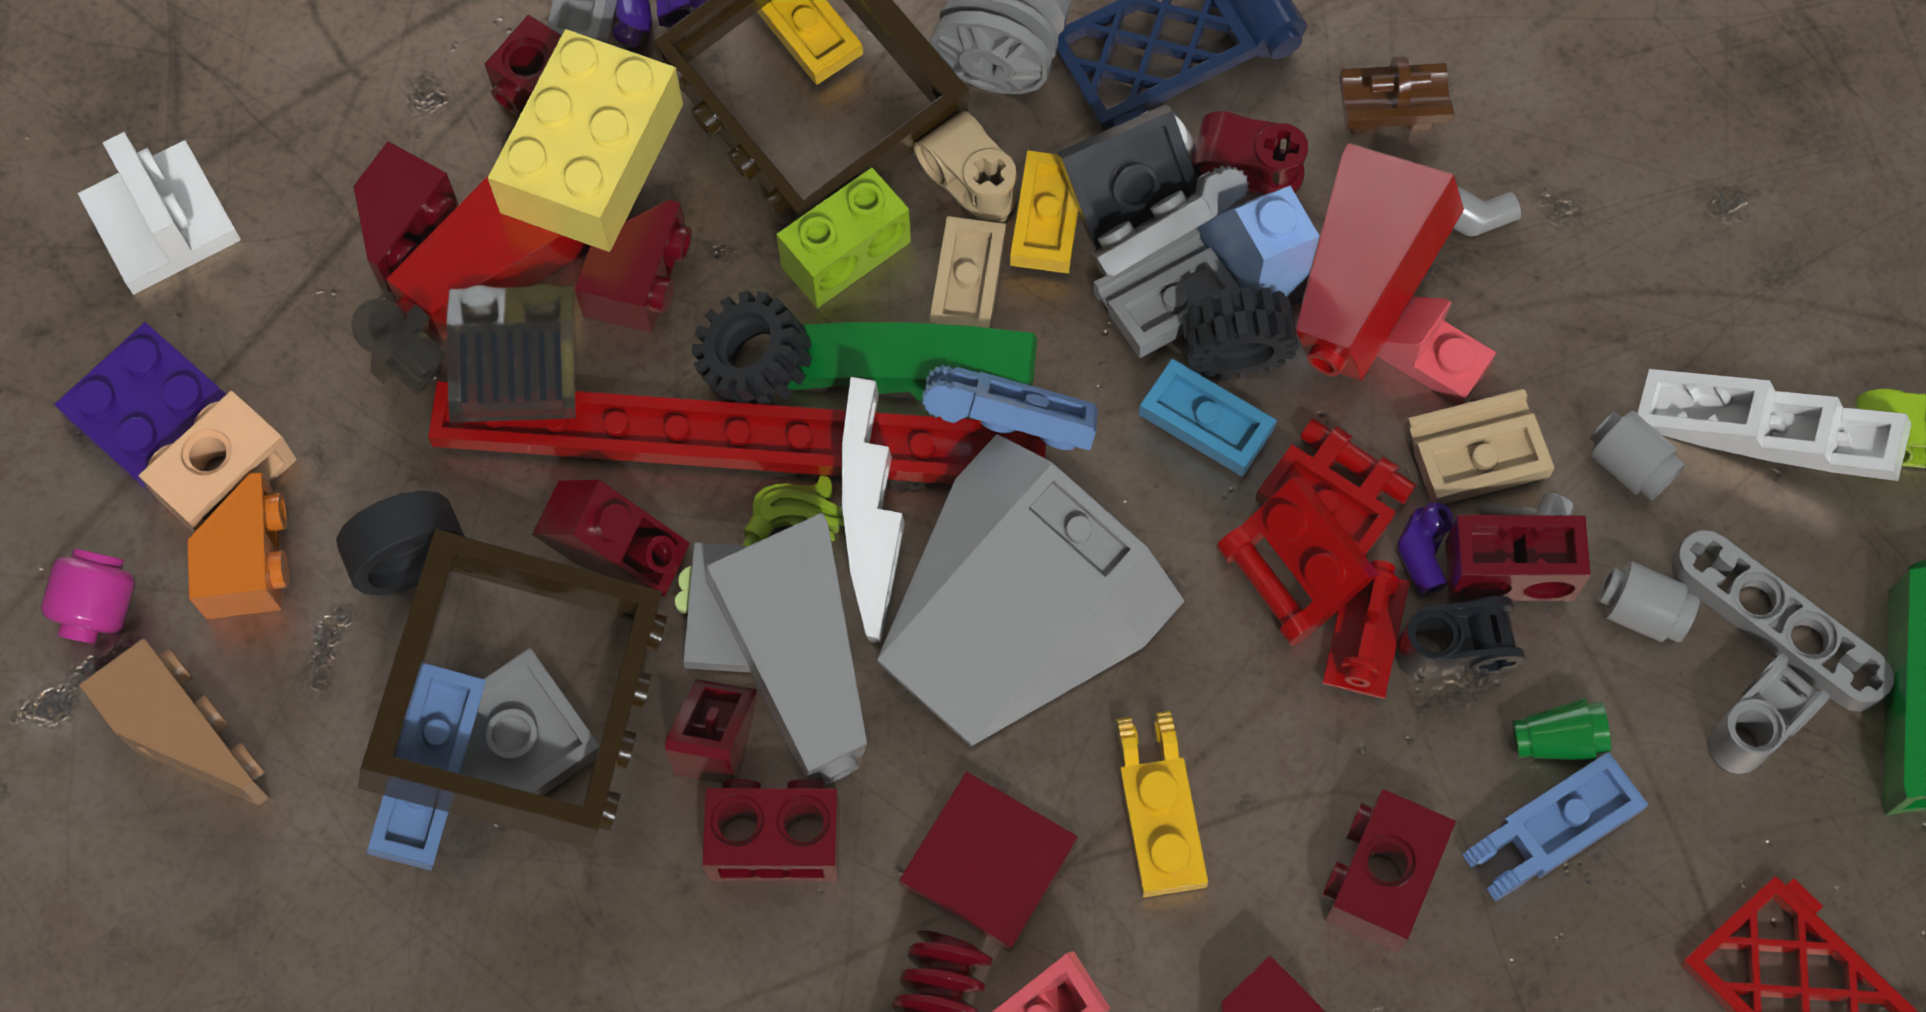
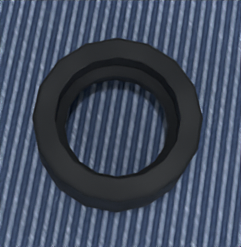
(391, 539)

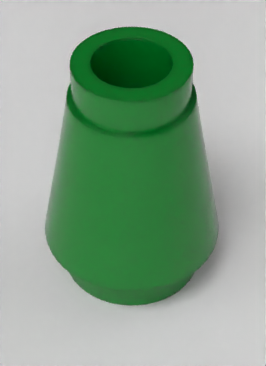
(1564, 732)

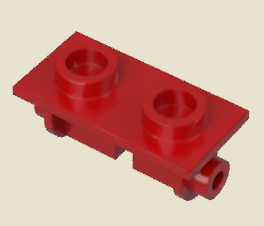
(1368, 635)

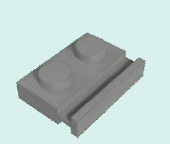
(1159, 289)

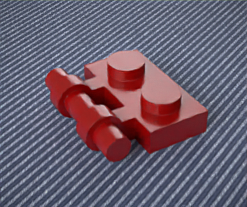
(1353, 507)

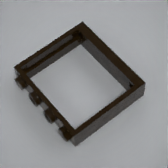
(890, 28)
(481, 799)

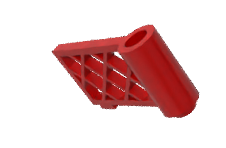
(1802, 909)

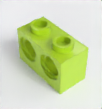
(844, 237)

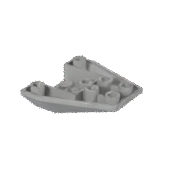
(1020, 595)

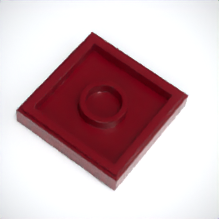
(988, 861)

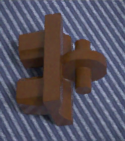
(1395, 96)

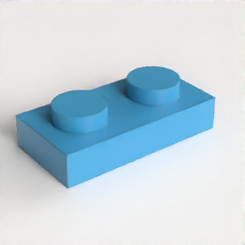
(1207, 417)

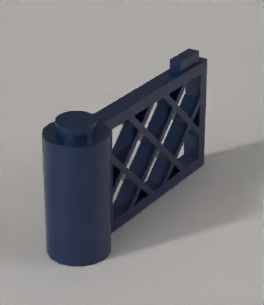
(1255, 26)

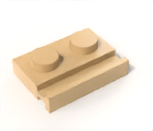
(1479, 447)

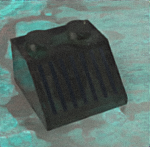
(511, 353)

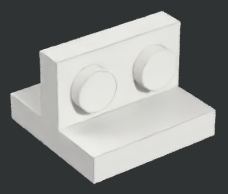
(156, 212)

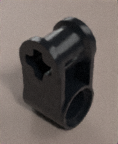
(1472, 635)

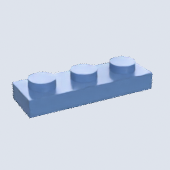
(436, 737)

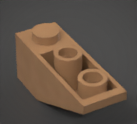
(157, 716)

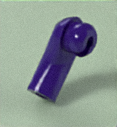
(633, 21)

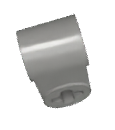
(1772, 710)

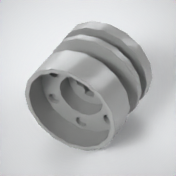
(1001, 42)

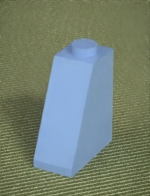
(1265, 243)

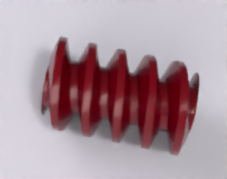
(941, 974)

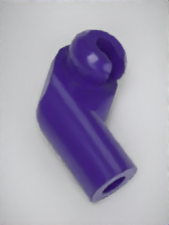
(1420, 544)

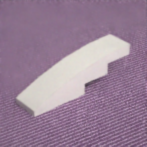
(1774, 425)
(870, 532)

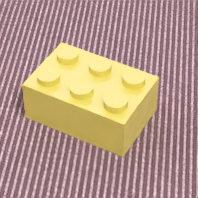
(586, 140)

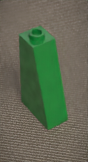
(1906, 703)

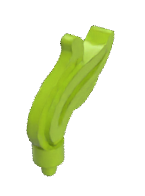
(791, 505)

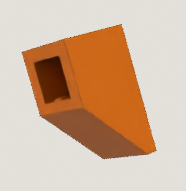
(237, 555)

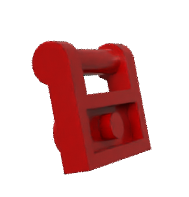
(1313, 550)

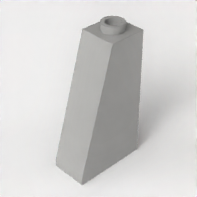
(794, 635)

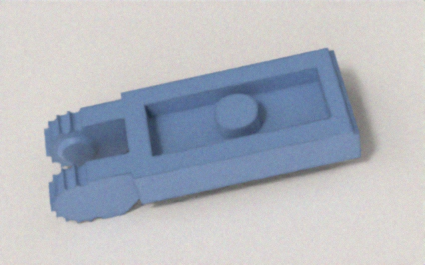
(1010, 406)
(1561, 823)

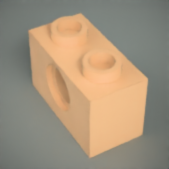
(220, 429)

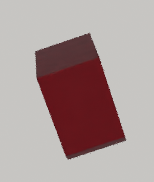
(711, 731)

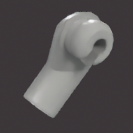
(1485, 216)

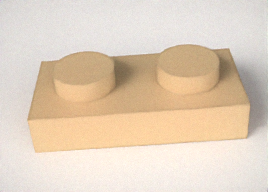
(968, 272)

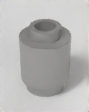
(1636, 454)
(1648, 602)

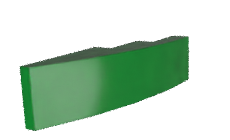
(905, 352)

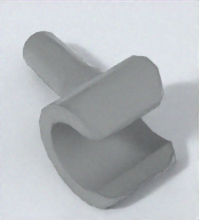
(1550, 505)

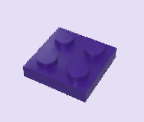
(138, 400)

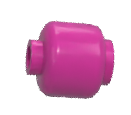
(87, 595)

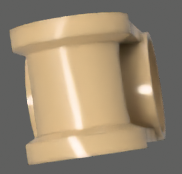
(970, 167)

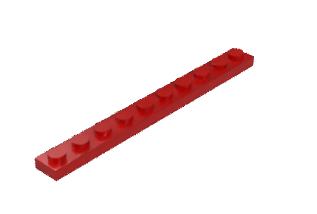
(725, 436)

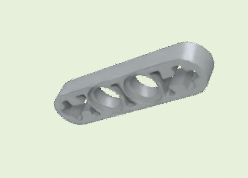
(1787, 611)

